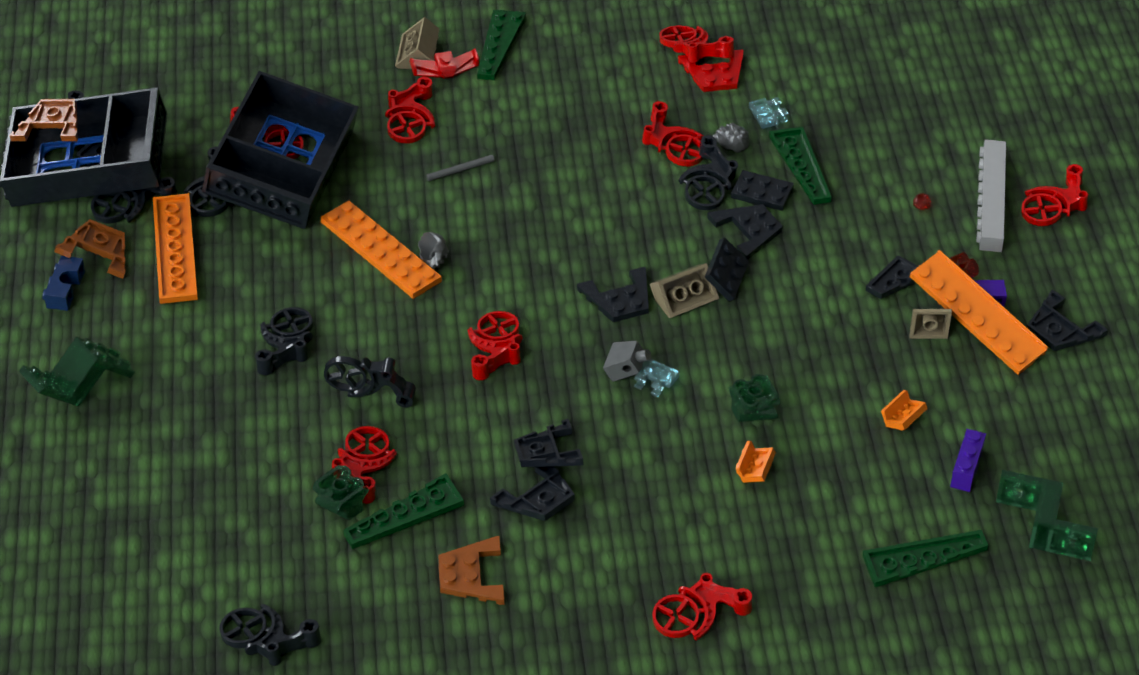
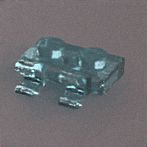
(768, 112)
(657, 372)

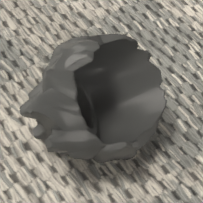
(732, 137)
(433, 249)

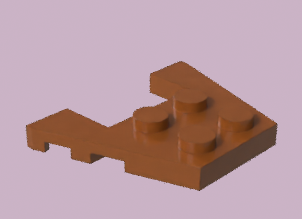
(50, 114)
(99, 240)
(461, 571)

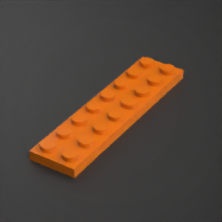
(174, 249)
(381, 249)

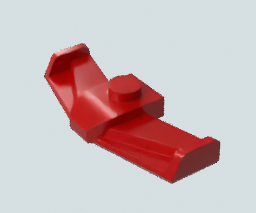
(445, 65)

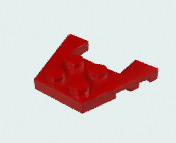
(715, 76)

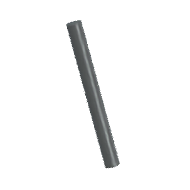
(461, 167)

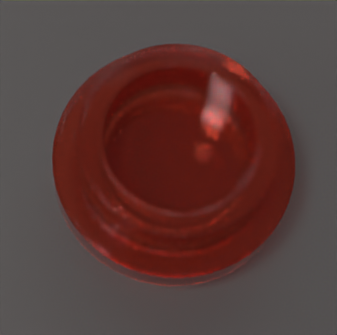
(922, 201)

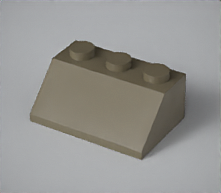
(417, 43)
(684, 291)

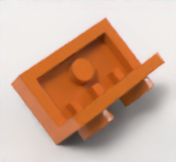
(902, 411)
(754, 463)

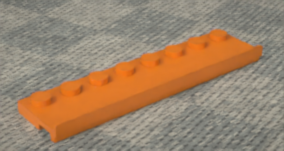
(979, 312)

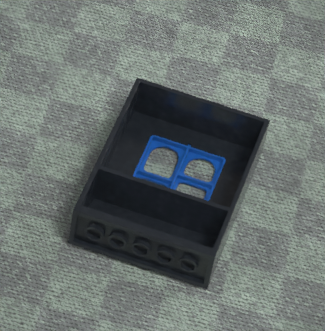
(130, 159)
(259, 173)

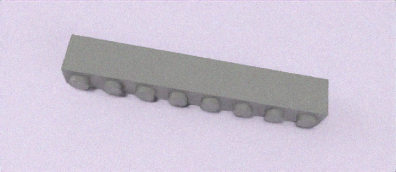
(992, 196)

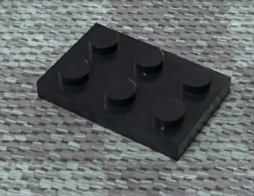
(762, 190)
(726, 269)

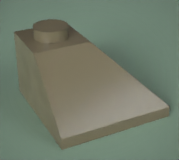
(930, 323)

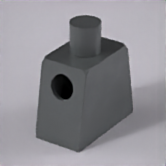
(625, 359)

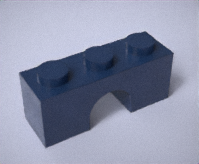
(59, 290)

